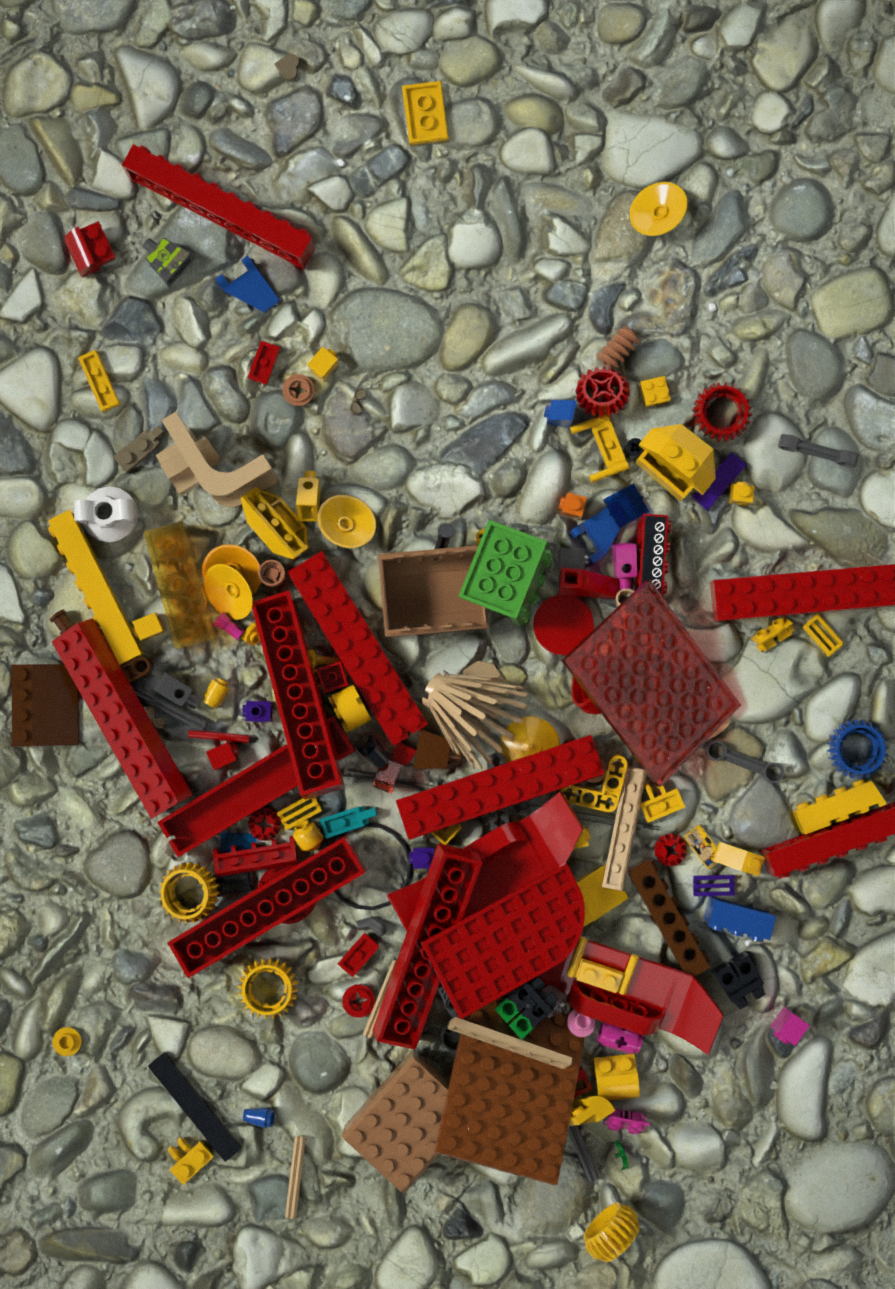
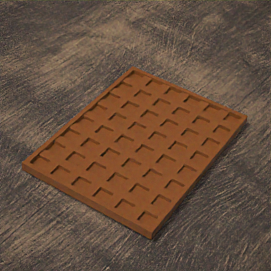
(507, 1106)

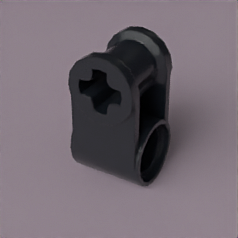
(374, 752)

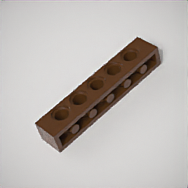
(637, 874)

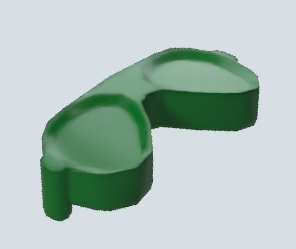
(622, 1154)

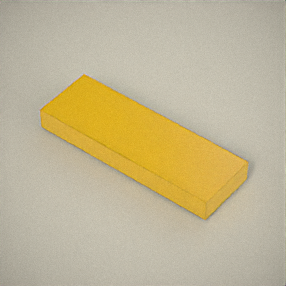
(99, 381)

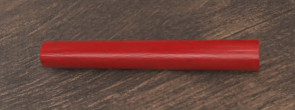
(218, 736)

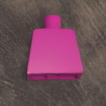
(624, 554)

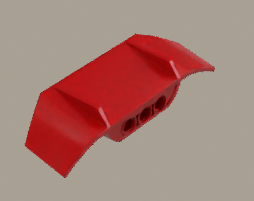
(510, 857)
(654, 1000)

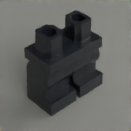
(740, 983)

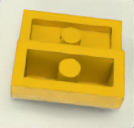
(616, 1077)
(590, 1110)

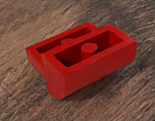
(89, 248)

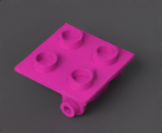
(634, 1126)

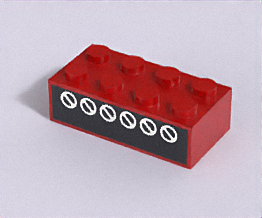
(652, 550)

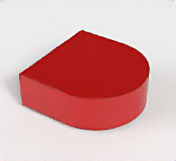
(403, 754)

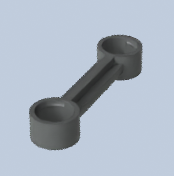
(795, 444)
(744, 761)

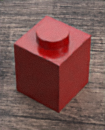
(223, 755)

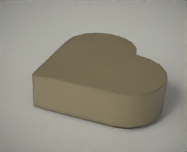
(288, 67)

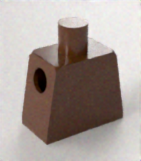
(434, 752)

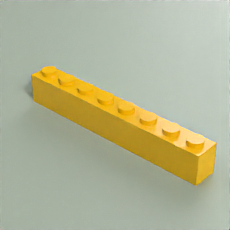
(95, 587)

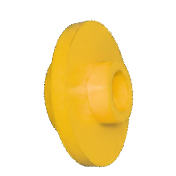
(67, 1041)

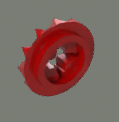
(272, 818)
(661, 852)
(353, 1008)

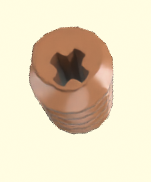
(618, 347)

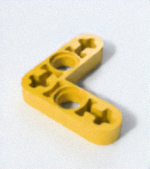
(606, 792)

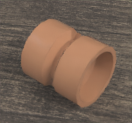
(272, 574)

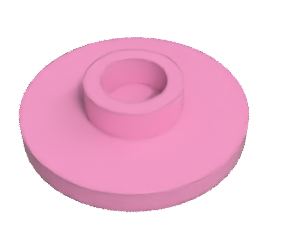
(579, 1024)

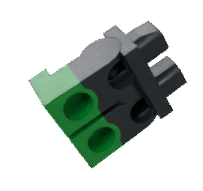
(534, 1006)

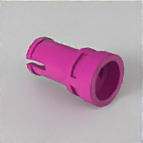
(229, 626)

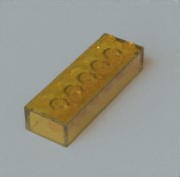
(180, 585)

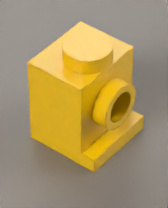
(741, 494)

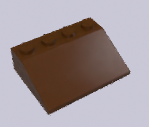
(44, 706)

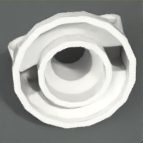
(118, 525)

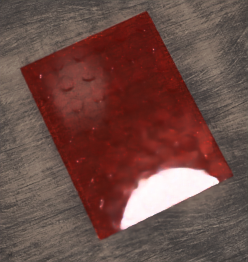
(652, 683)

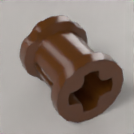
(61, 621)

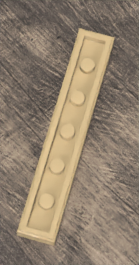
(624, 829)
(509, 1043)

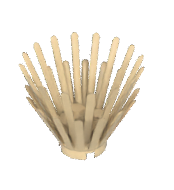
(454, 701)

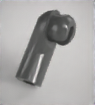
(373, 923)

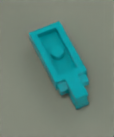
(346, 820)

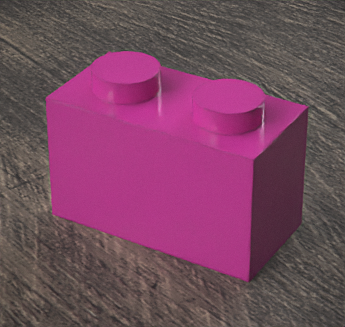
(789, 1027)

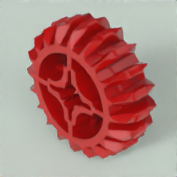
(603, 400)

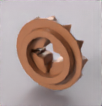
(293, 383)

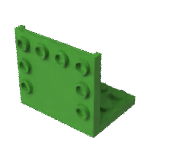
(507, 572)

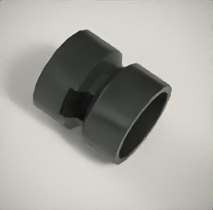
(449, 1038)

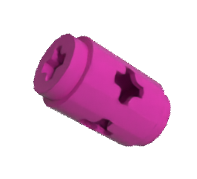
(619, 1038)

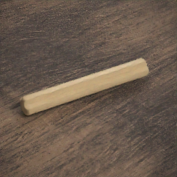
(368, 1032)
(295, 1177)

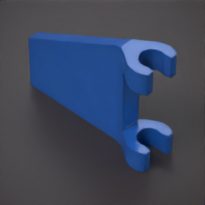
(250, 288)
(600, 530)

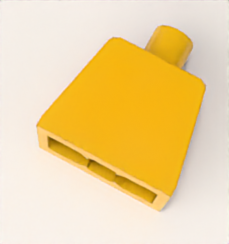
(308, 497)

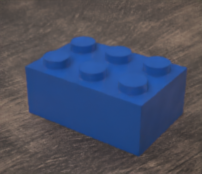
(739, 919)

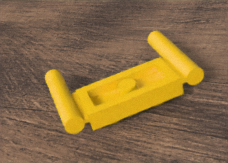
(607, 444)
(598, 974)

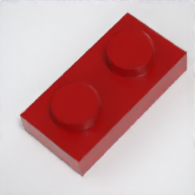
(264, 363)
(358, 954)

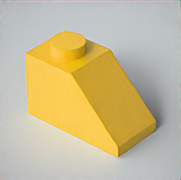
(738, 859)

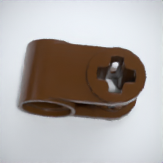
(133, 672)

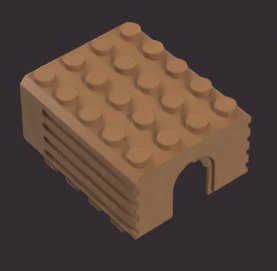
(424, 593)
(401, 1121)

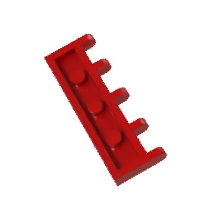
(255, 858)

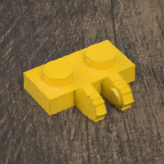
(662, 804)
(191, 1162)

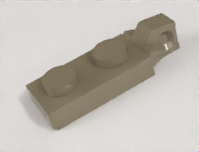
(139, 449)

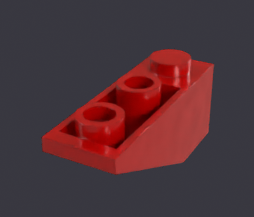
(586, 584)

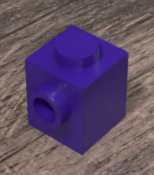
(258, 711)
(421, 857)

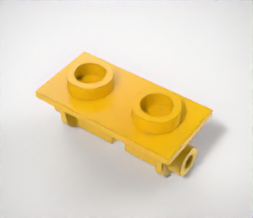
(765, 637)

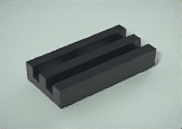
(238, 881)

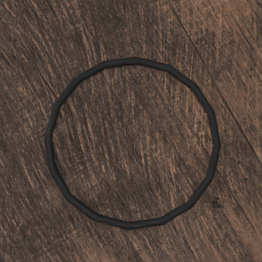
(408, 870)

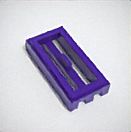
(730, 885)

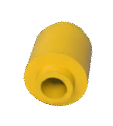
(216, 692)

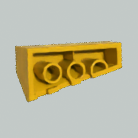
(837, 806)

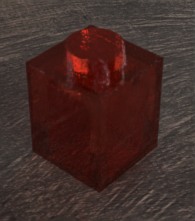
(388, 776)

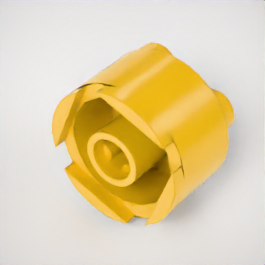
(349, 708)

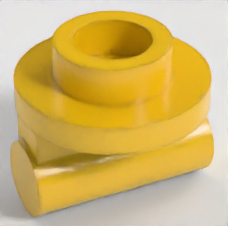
(251, 635)

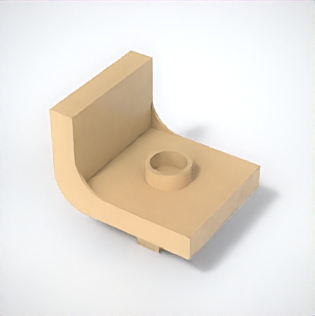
(192, 462)

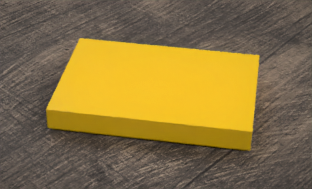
(425, 113)

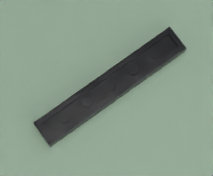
(194, 1106)

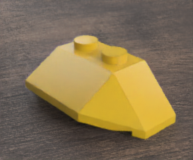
(682, 454)
(275, 523)

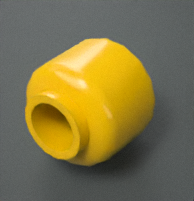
(307, 836)

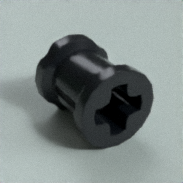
(632, 443)

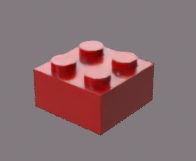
(332, 677)

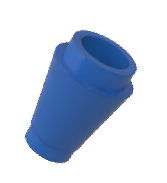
(259, 1116)

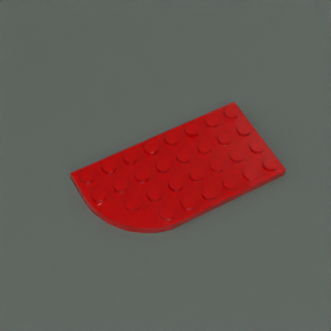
(508, 941)

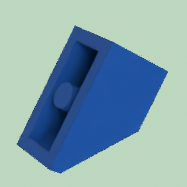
(560, 412)

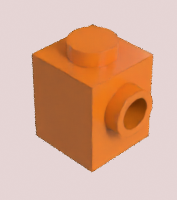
(572, 505)

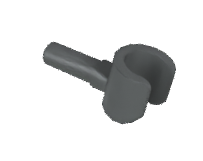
(609, 601)

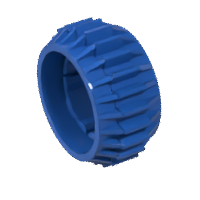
(878, 749)

